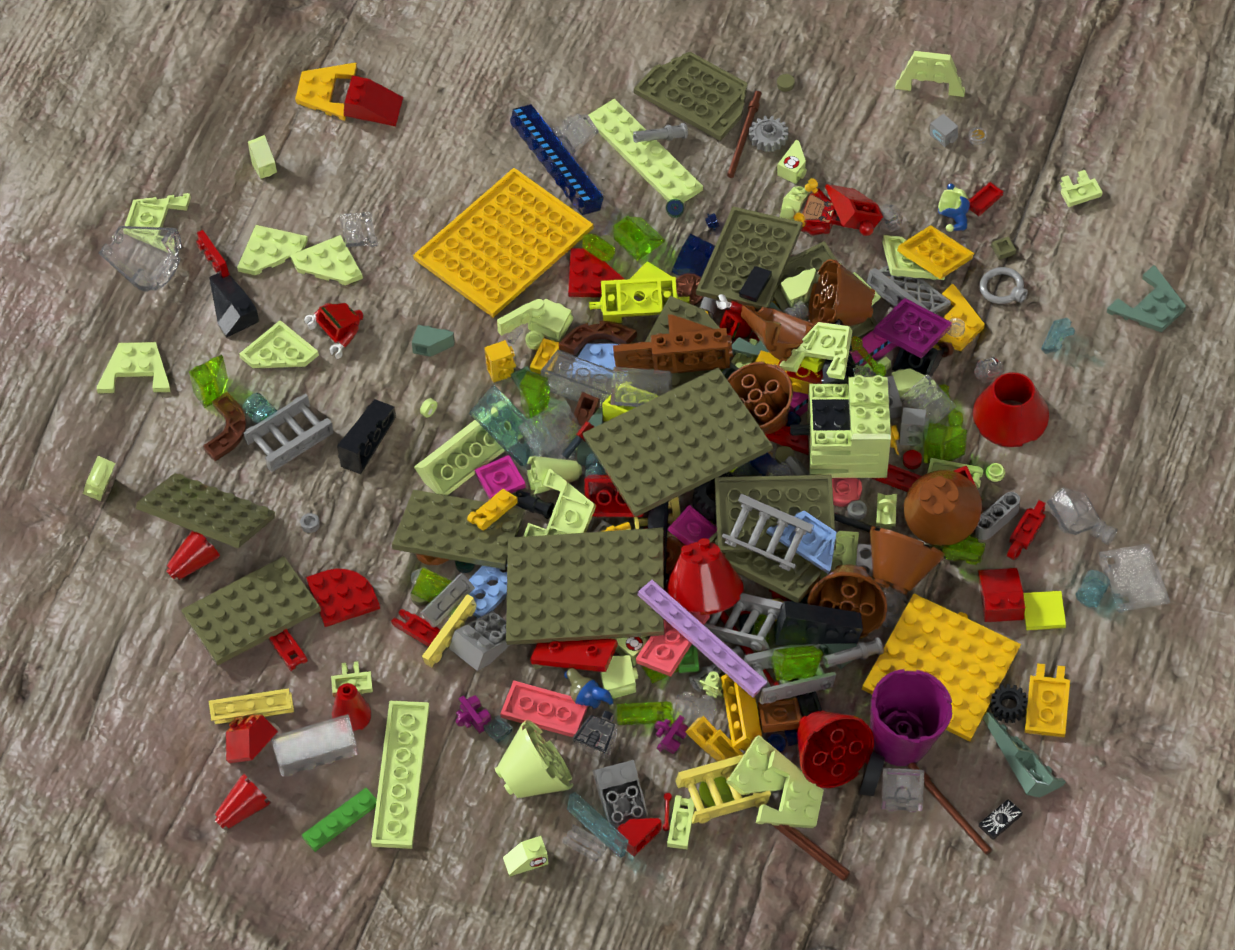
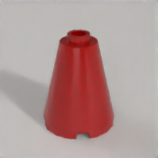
(191, 556)
(351, 703)
(240, 803)

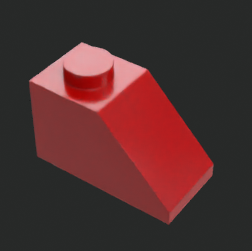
(639, 833)

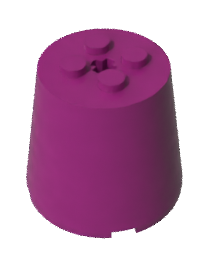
(908, 715)

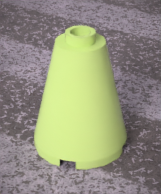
(567, 469)

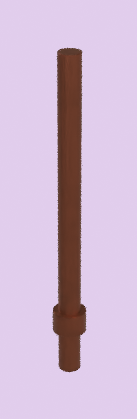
(753, 108)
(952, 811)

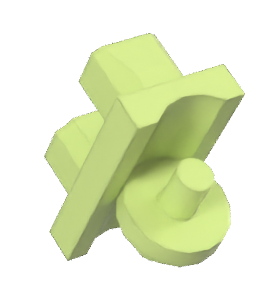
(886, 510)

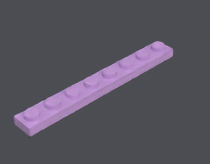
(702, 638)

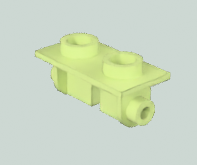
(712, 685)

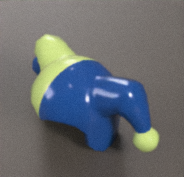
(954, 205)

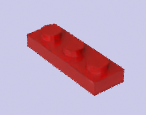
(212, 254)

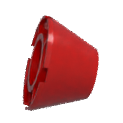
(1006, 423)

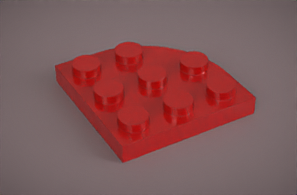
(342, 595)

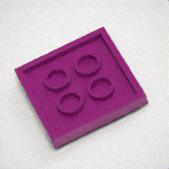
(913, 328)

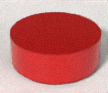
(912, 459)
(1015, 550)

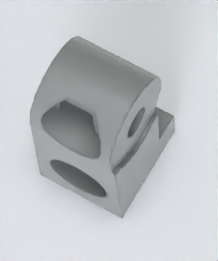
(864, 558)

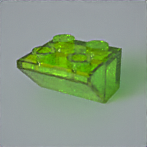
(636, 236)
(209, 380)
(534, 394)
(944, 442)
(796, 662)

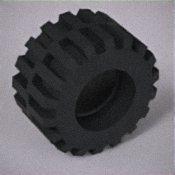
(703, 503)

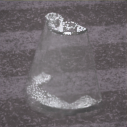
(144, 255)

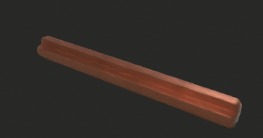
(814, 850)

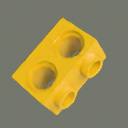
(499, 361)

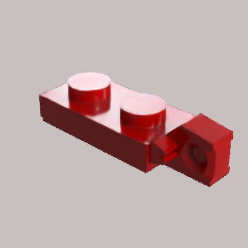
(1029, 525)

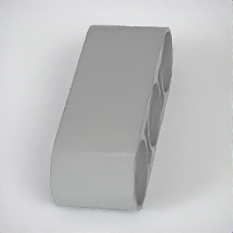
(1001, 508)

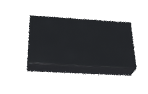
(755, 284)

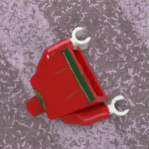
(732, 319)
(338, 322)

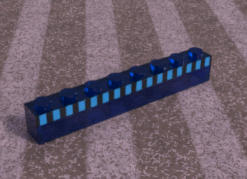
(556, 159)

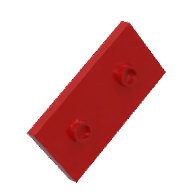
(581, 654)

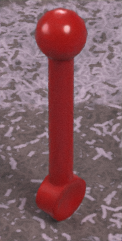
(667, 797)

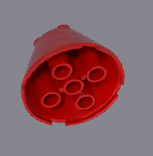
(704, 579)
(833, 747)

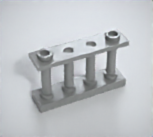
(291, 448)
(783, 521)
(756, 606)
(787, 689)

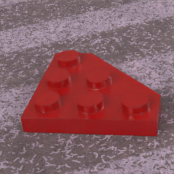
(587, 273)

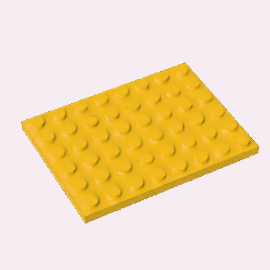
(503, 242)

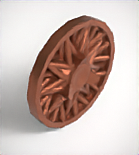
(687, 285)

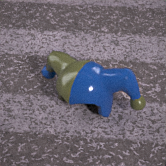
(587, 691)

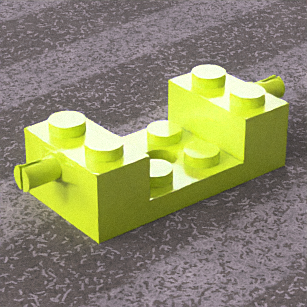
(619, 295)

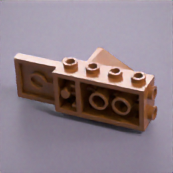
(684, 342)

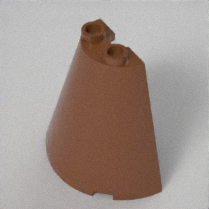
(777, 329)

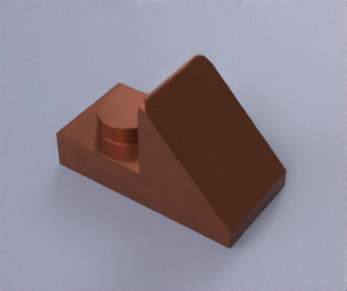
(586, 407)

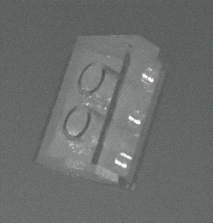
(637, 386)

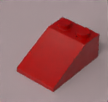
(372, 102)
(1001, 595)

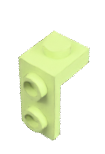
(793, 202)

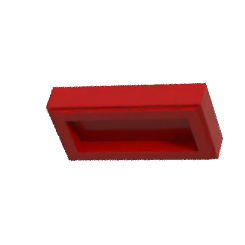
(985, 198)

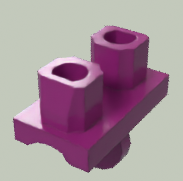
(469, 714)
(678, 728)

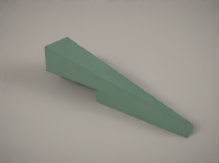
(1027, 767)

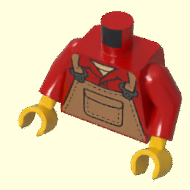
(818, 213)

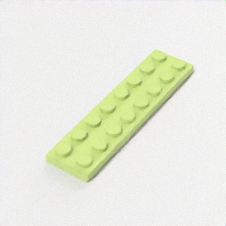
(646, 157)
(400, 775)

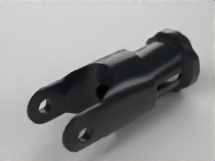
(534, 504)

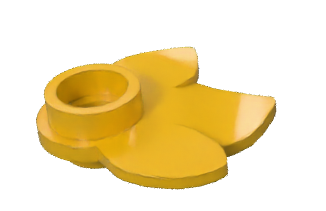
(894, 436)

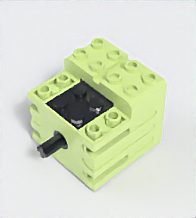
(848, 428)

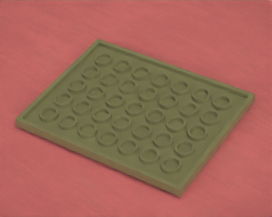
(677, 442)
(583, 586)

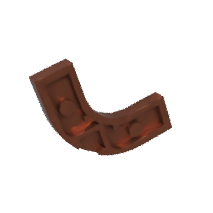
(604, 330)
(234, 428)

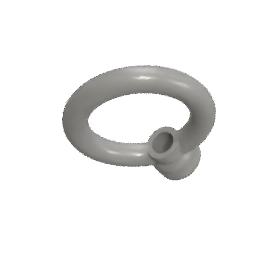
(1018, 293)

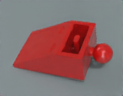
(854, 209)

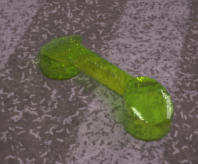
(857, 345)
(955, 417)

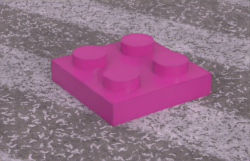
(500, 475)
(691, 527)

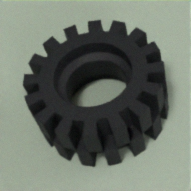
(1006, 713)

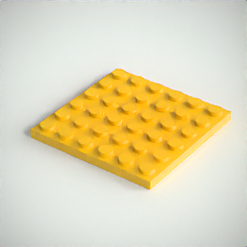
(953, 650)

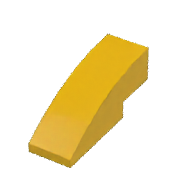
(712, 740)

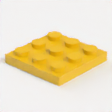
(935, 252)

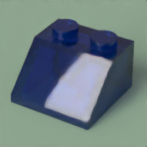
(693, 256)

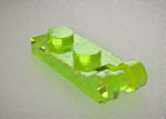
(644, 713)

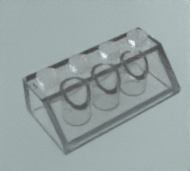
(572, 376)
(314, 745)

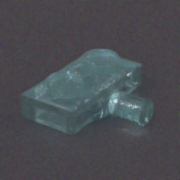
(1056, 335)

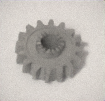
(768, 134)

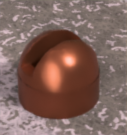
(949, 346)

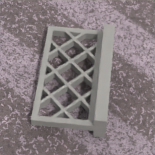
(891, 292)

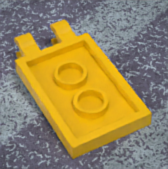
(1047, 703)

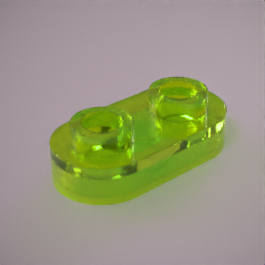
(598, 247)

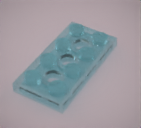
(495, 426)

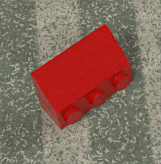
(606, 497)
(247, 737)

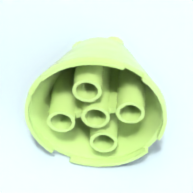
(533, 764)

